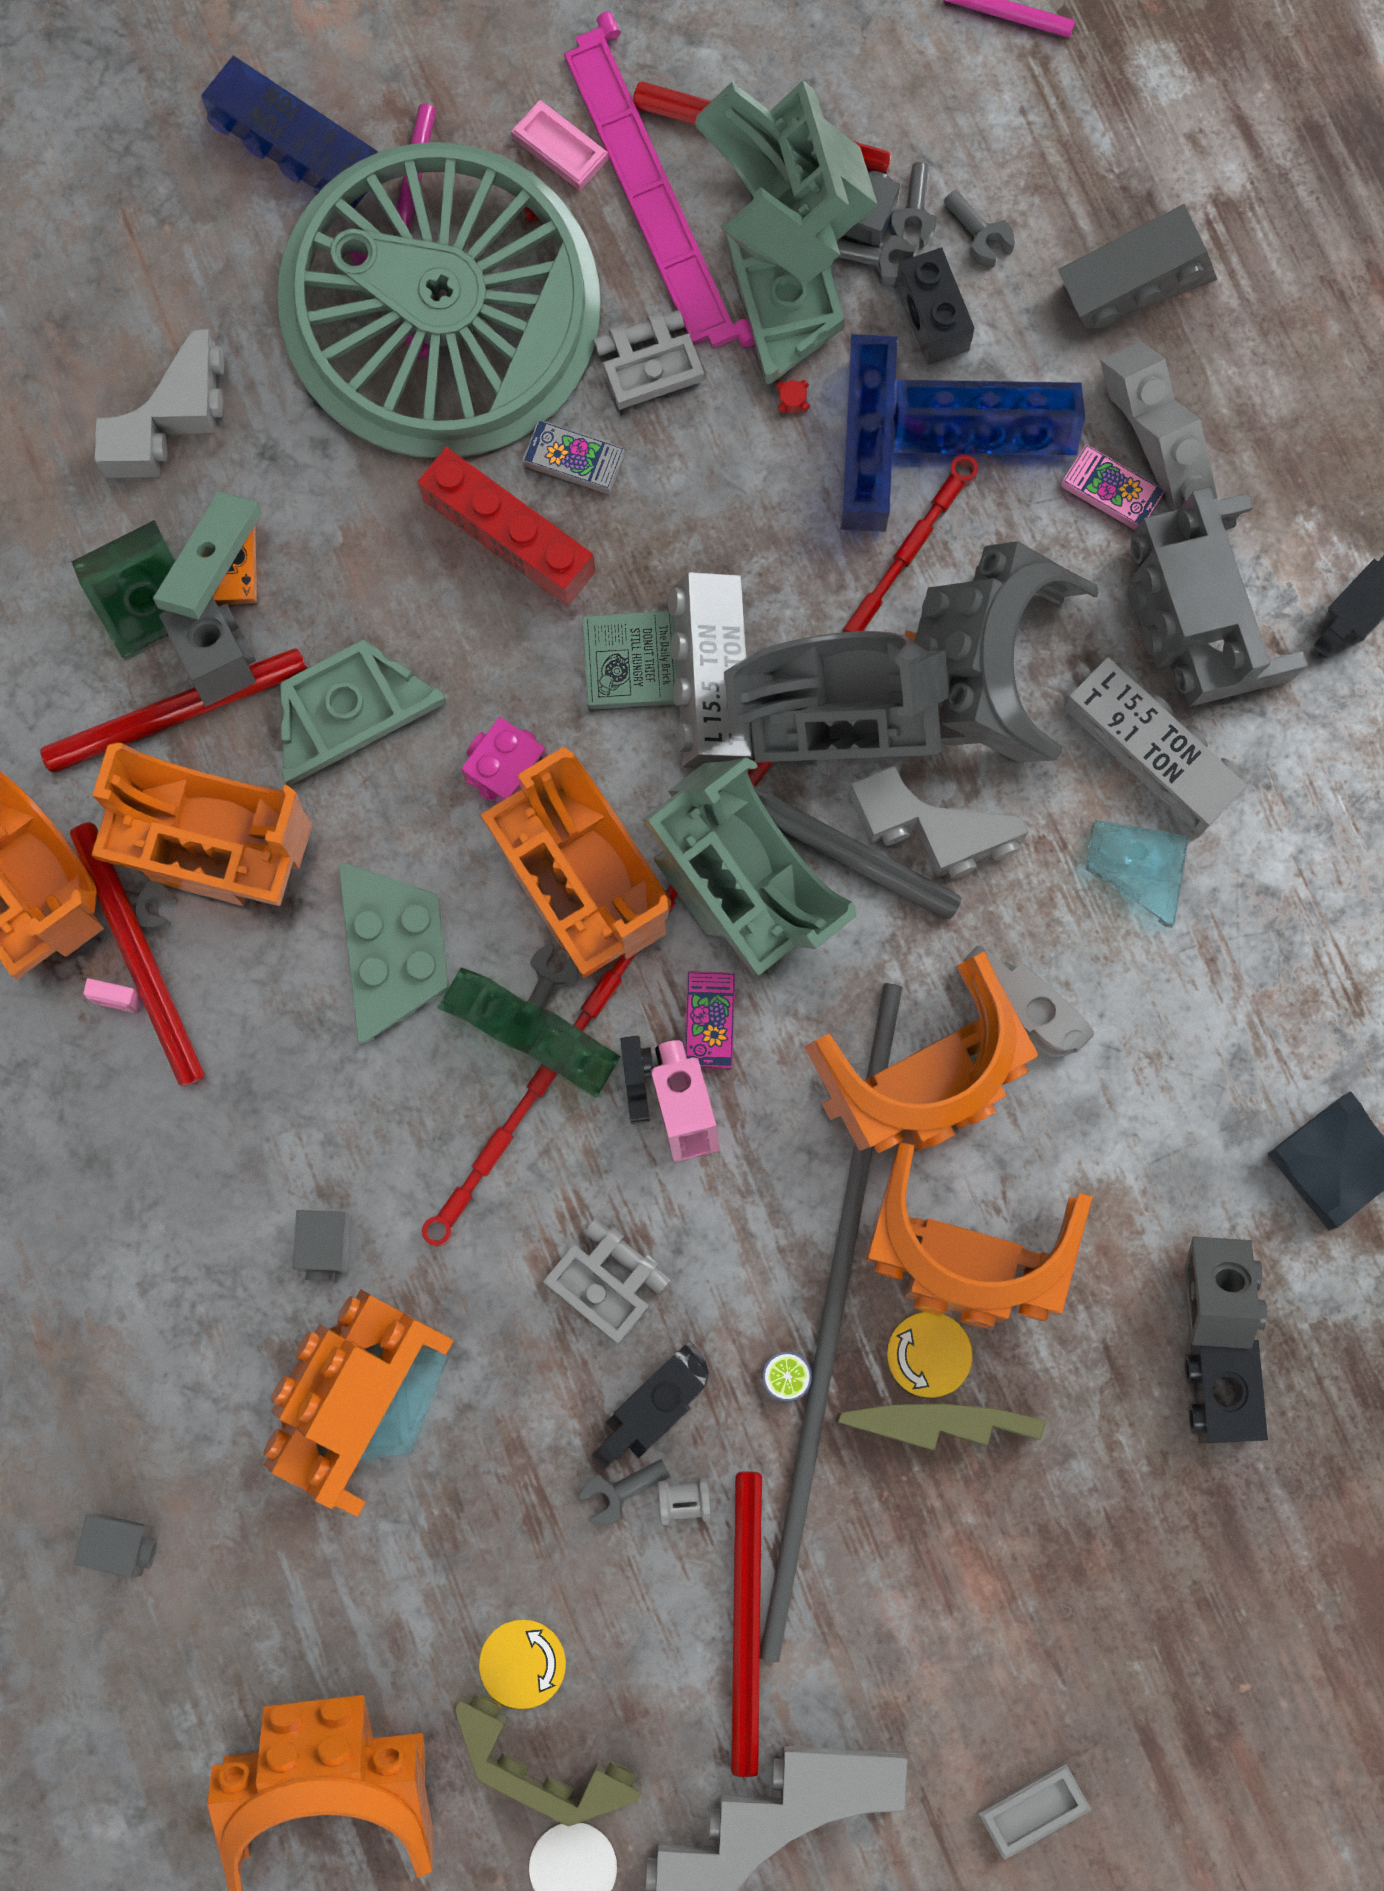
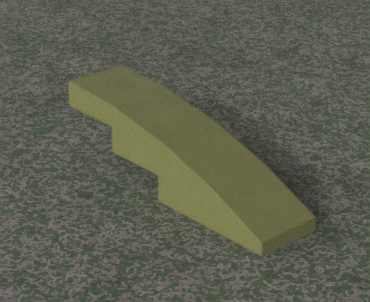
(922, 1423)

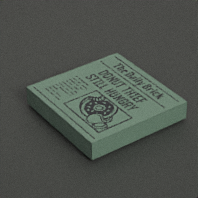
(629, 659)

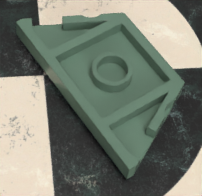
(784, 312)
(346, 707)
(392, 948)

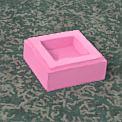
(112, 996)

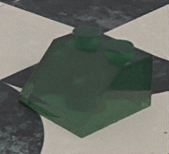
(122, 584)

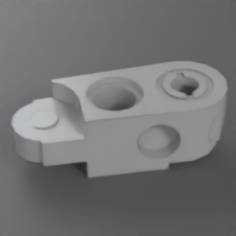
(1045, 1015)

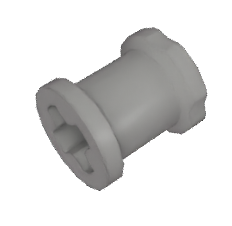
(684, 1501)

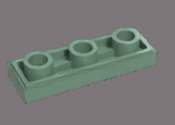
(208, 555)

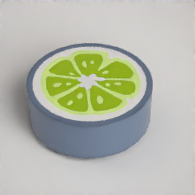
(787, 1376)

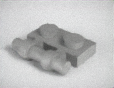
(652, 370)
(598, 1293)

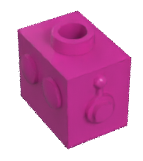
(499, 758)

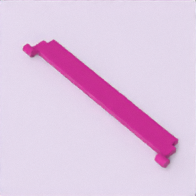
(649, 189)

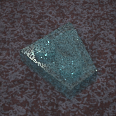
(1140, 864)
(405, 1415)

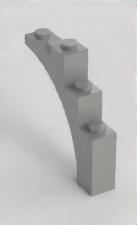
(815, 1789)

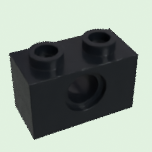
(934, 306)
(1245, 1416)

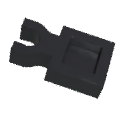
(637, 1066)

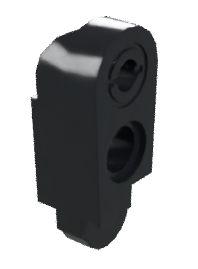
(1356, 609)
(655, 1406)

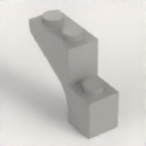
(181, 404)
(1167, 430)
(949, 836)

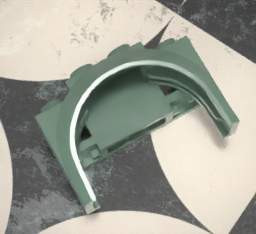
(800, 171)
(740, 868)

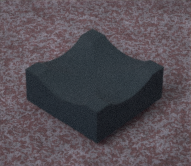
(1335, 1161)

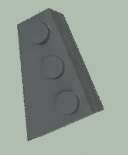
(1138, 269)

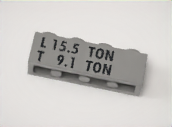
(706, 644)
(1155, 745)

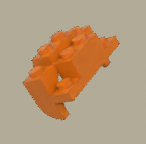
(342, 1395)

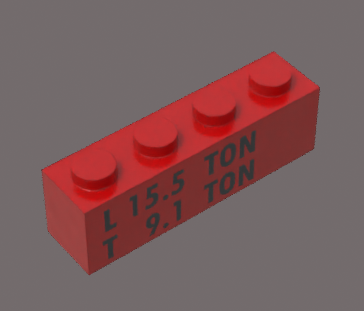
(506, 526)

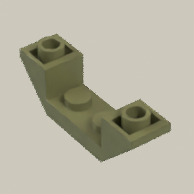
(606, 1791)

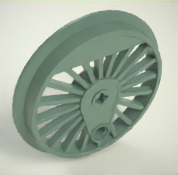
(400, 284)

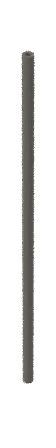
(826, 1351)

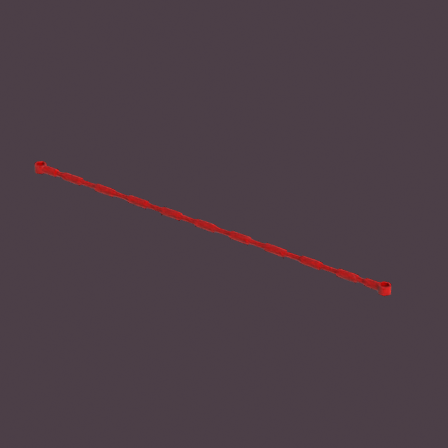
(611, 979)

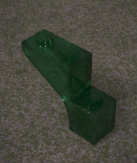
(529, 1031)

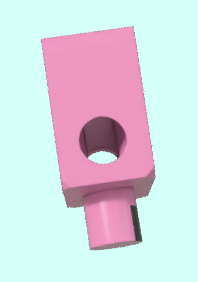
(685, 1114)

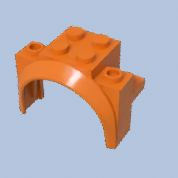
(198, 828)
(578, 864)
(43, 886)
(936, 1085)
(968, 1268)
(317, 1763)

